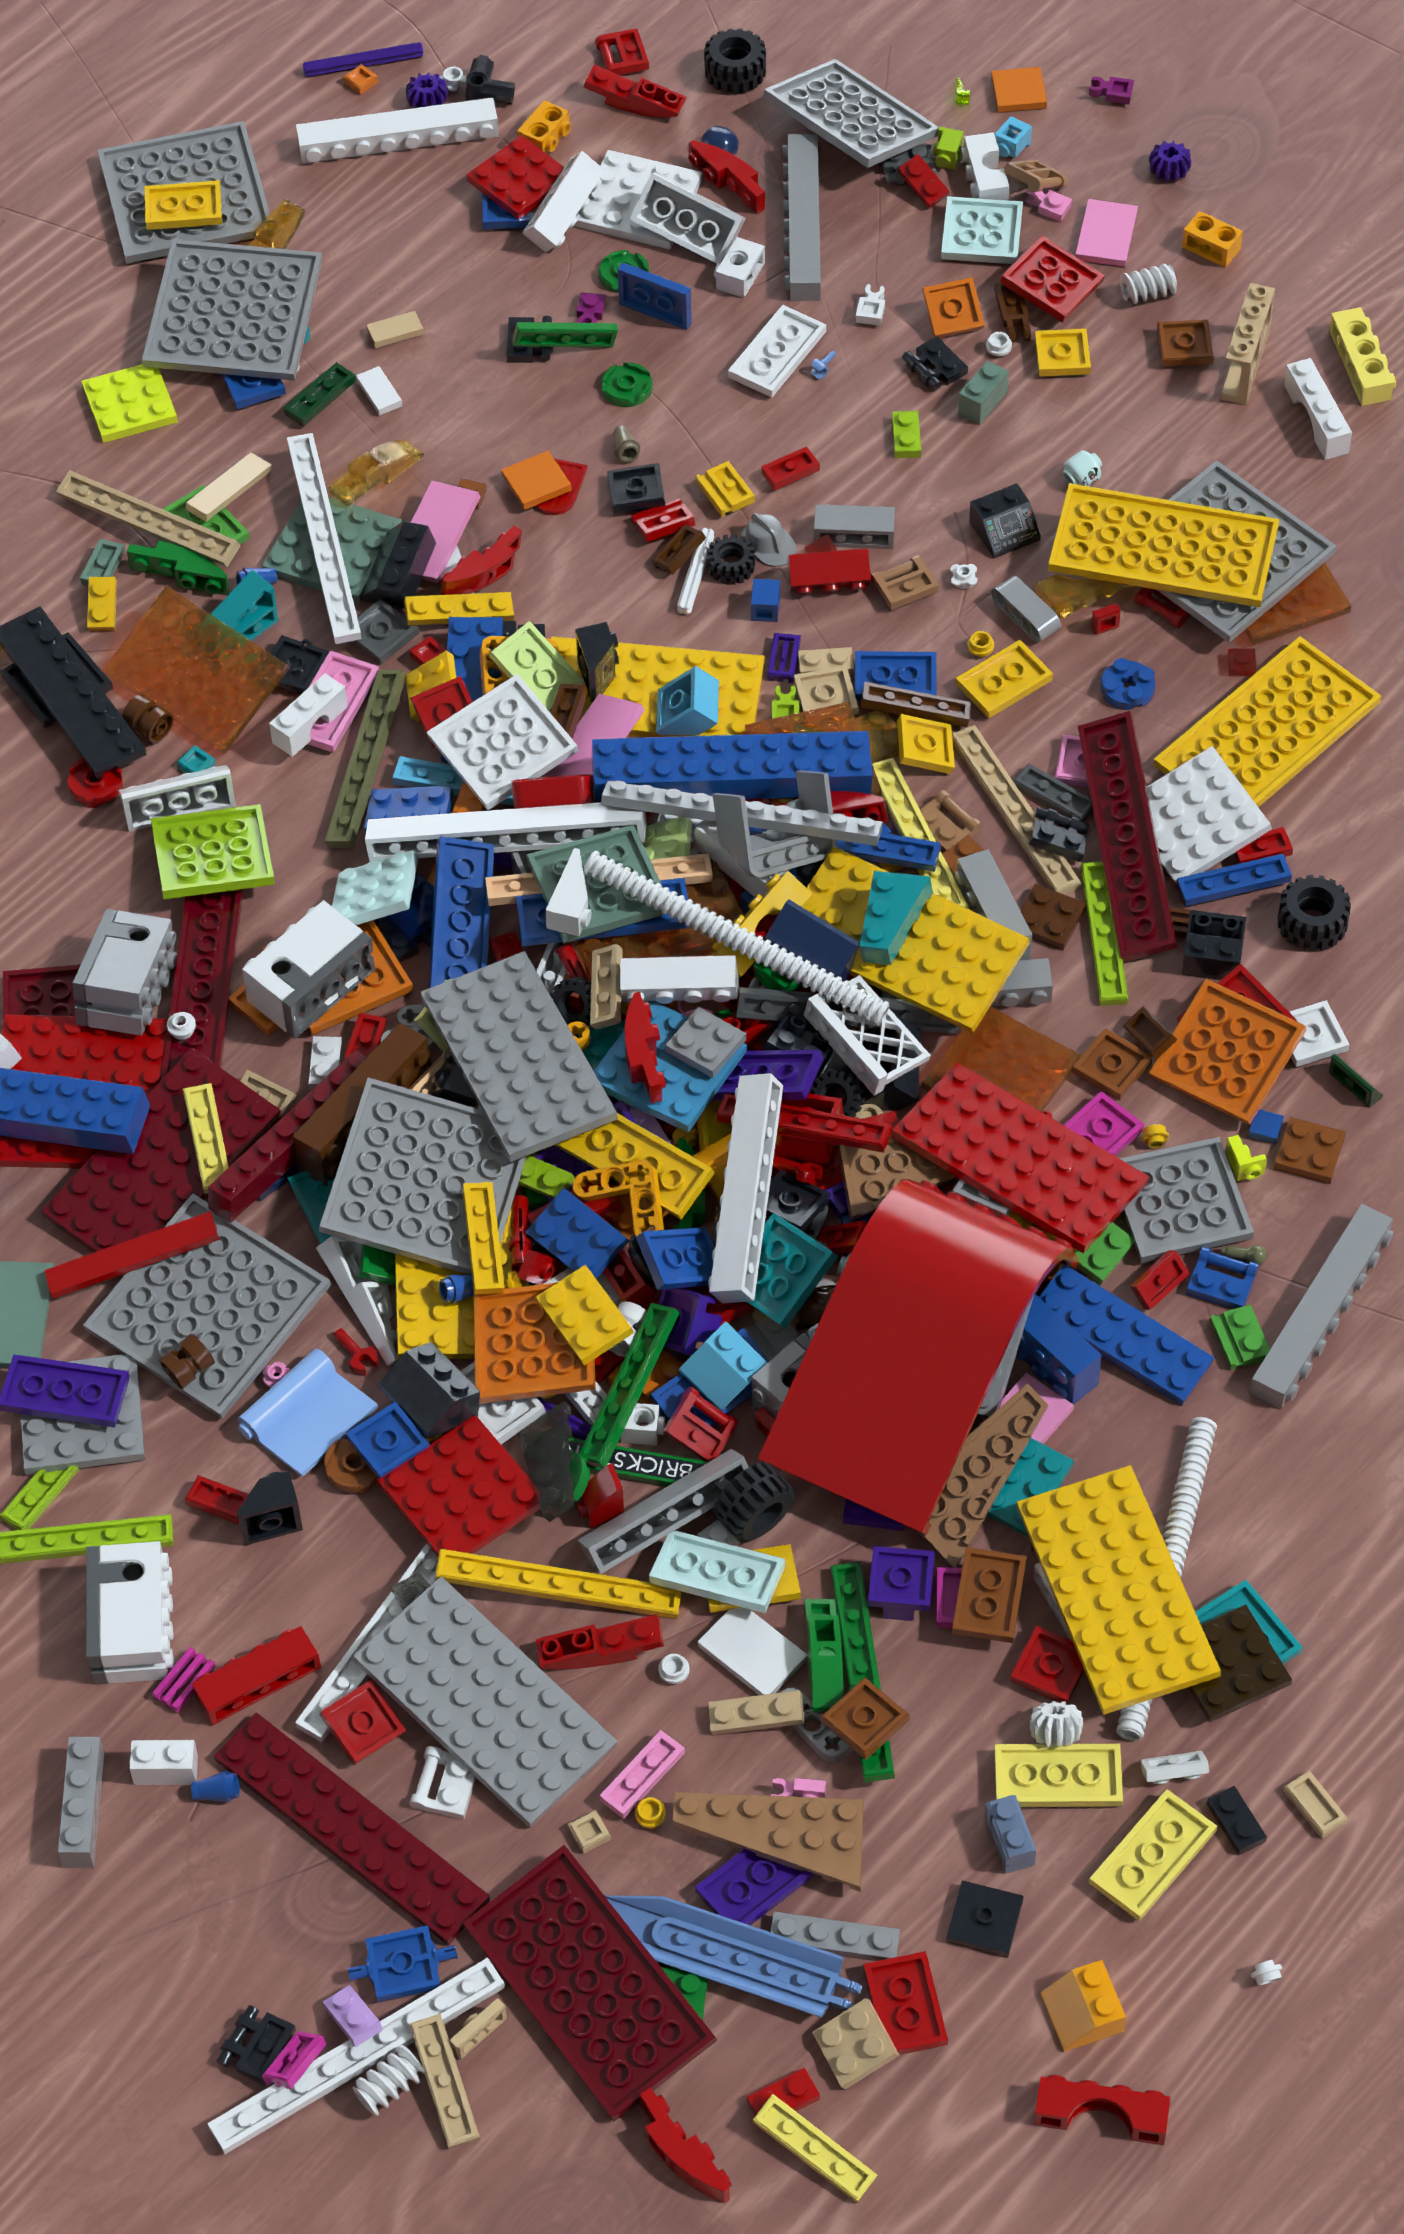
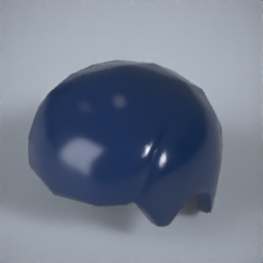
(721, 138)

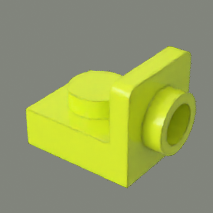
(1241, 1161)

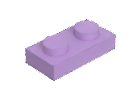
(352, 2015)

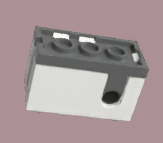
(308, 969)
(128, 1612)

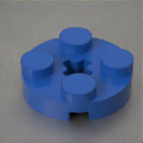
(1128, 671)

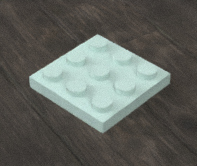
(982, 230)
(376, 888)

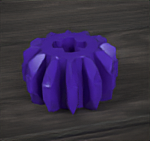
(426, 91)
(1170, 161)

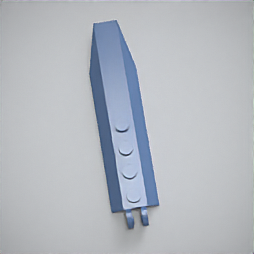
(736, 1953)

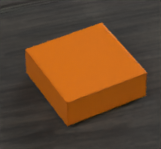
(360, 79)

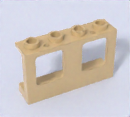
(1248, 343)

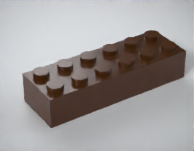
(323, 1137)

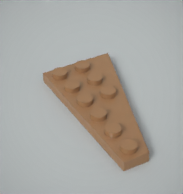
(873, 1174)
(982, 1472)
(788, 1830)

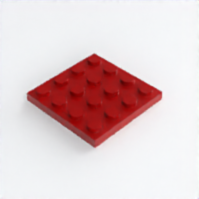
(461, 1490)

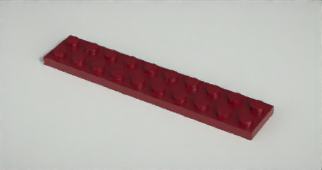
(1127, 837)
(204, 974)
(352, 1828)

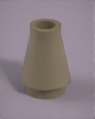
(626, 446)

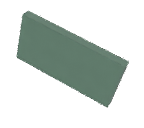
(23, 1309)

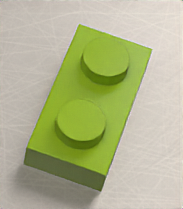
(906, 434)
(544, 1177)

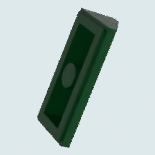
(1354, 1081)

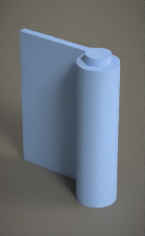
(306, 1413)

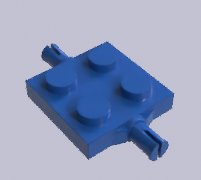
(402, 1963)

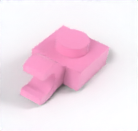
(1050, 205)
(800, 1787)

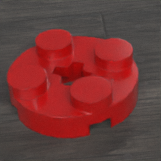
(93, 793)

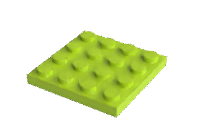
(212, 851)

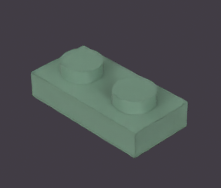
(103, 560)

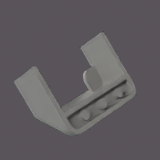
(774, 850)

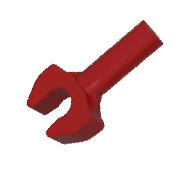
(804, 1172)
(358, 1354)

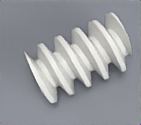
(1148, 282)
(388, 2079)

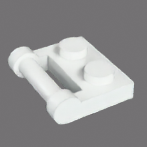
(454, 1788)

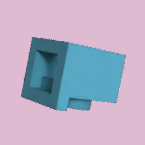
(1010, 142)

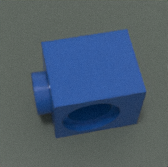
(765, 600)

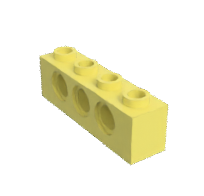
(1362, 356)

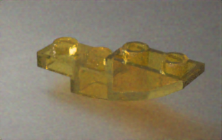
(279, 226)
(372, 467)

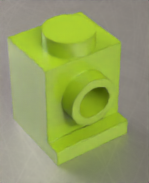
(948, 147)

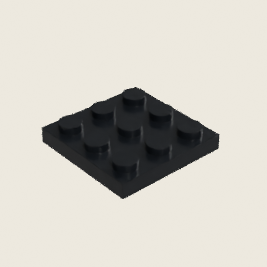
(28, 697)

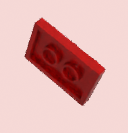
(907, 2002)

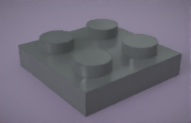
(383, 631)

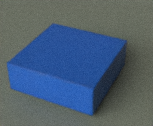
(1266, 1126)

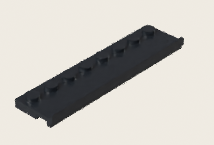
(69, 692)

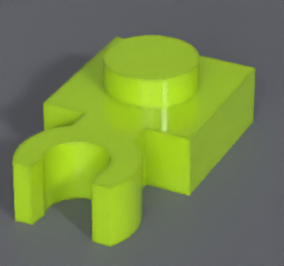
(785, 703)

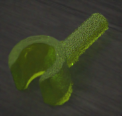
(963, 95)

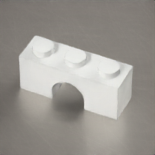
(981, 161)
(292, 726)

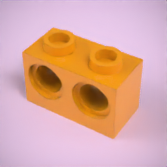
(546, 126)
(1212, 239)

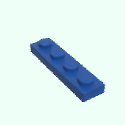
(1234, 880)

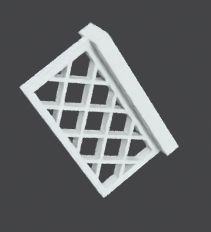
(852, 1051)

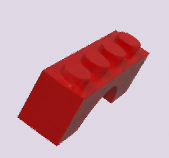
(1141, 2112)

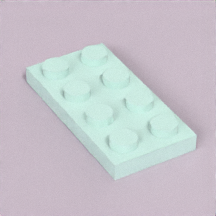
(717, 1571)

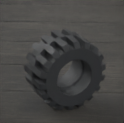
(735, 60)
(1314, 895)
(754, 1502)

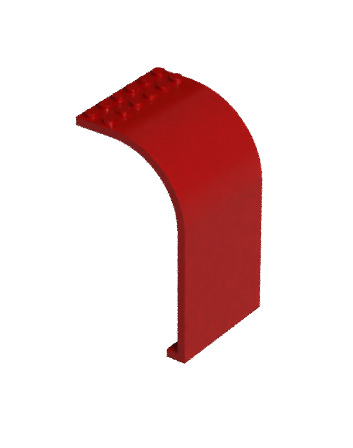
(909, 1350)

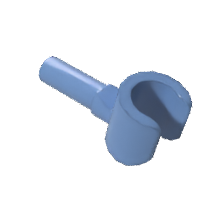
(819, 366)

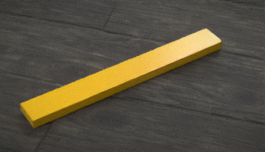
(557, 1583)

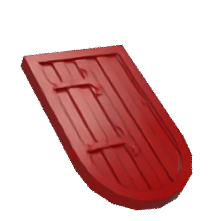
(575, 474)

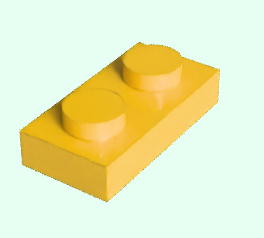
(101, 604)

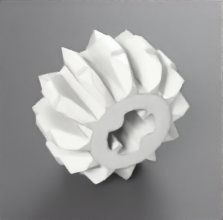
(1056, 1724)

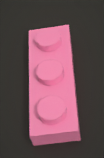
(642, 1774)

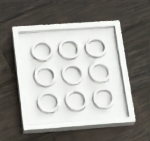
(619, 192)
(502, 740)
(1202, 815)

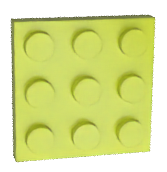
(129, 402)

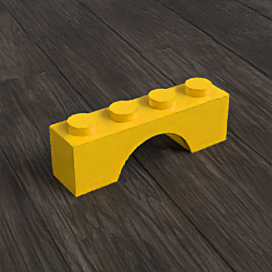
(770, 903)

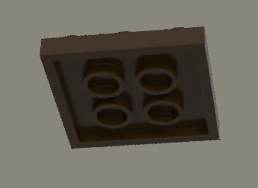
(1246, 1664)

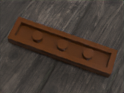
(915, 704)

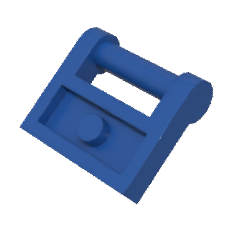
(1220, 1287)

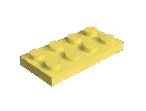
(1059, 1776)
(1153, 1855)

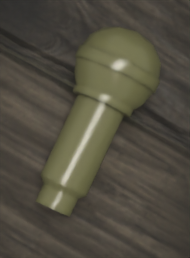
(1255, 1253)

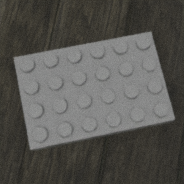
(851, 113)

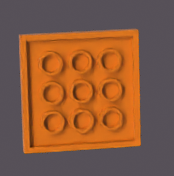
(380, 987)
(1228, 1051)
(522, 1350)

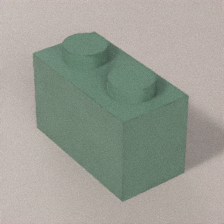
(983, 392)

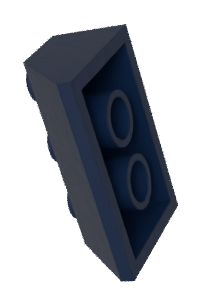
(813, 940)

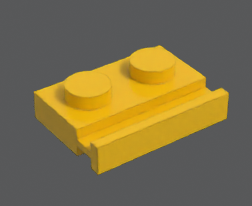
(725, 488)

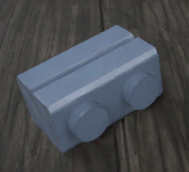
(1010, 1834)

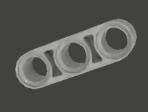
(1026, 609)

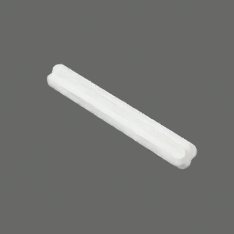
(694, 574)

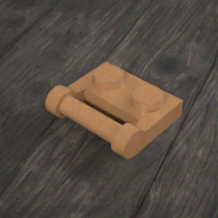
(1035, 175)
(907, 587)
(943, 828)

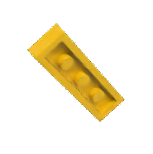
(438, 608)
(483, 1238)

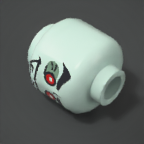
(1082, 469)

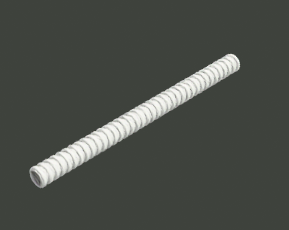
(738, 938)
(1177, 1536)

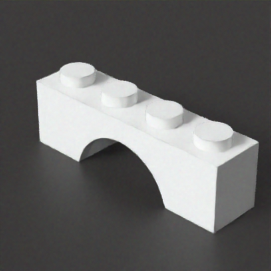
(1329, 426)

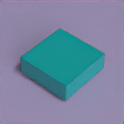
(195, 761)

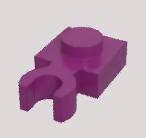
(1116, 89)
(590, 307)

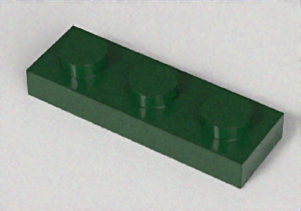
(320, 394)

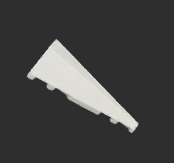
(367, 1297)

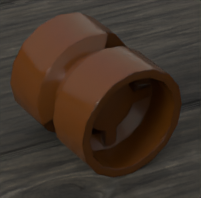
(148, 718)
(186, 1361)

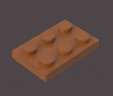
(989, 1595)

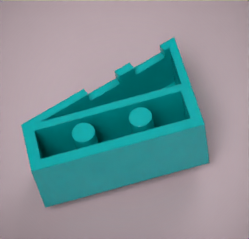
(249, 607)
(890, 912)

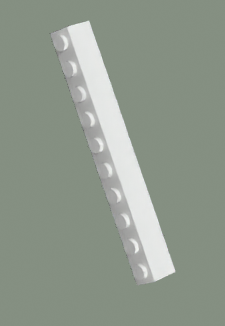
(506, 829)

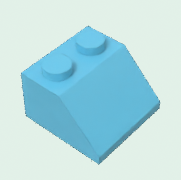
(688, 704)
(722, 1366)

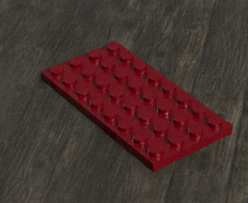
(138, 1193)
(589, 1982)

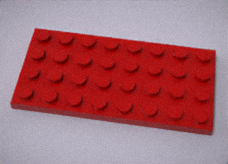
(1020, 1157)

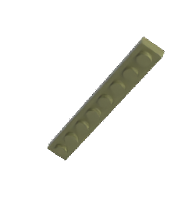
(365, 759)

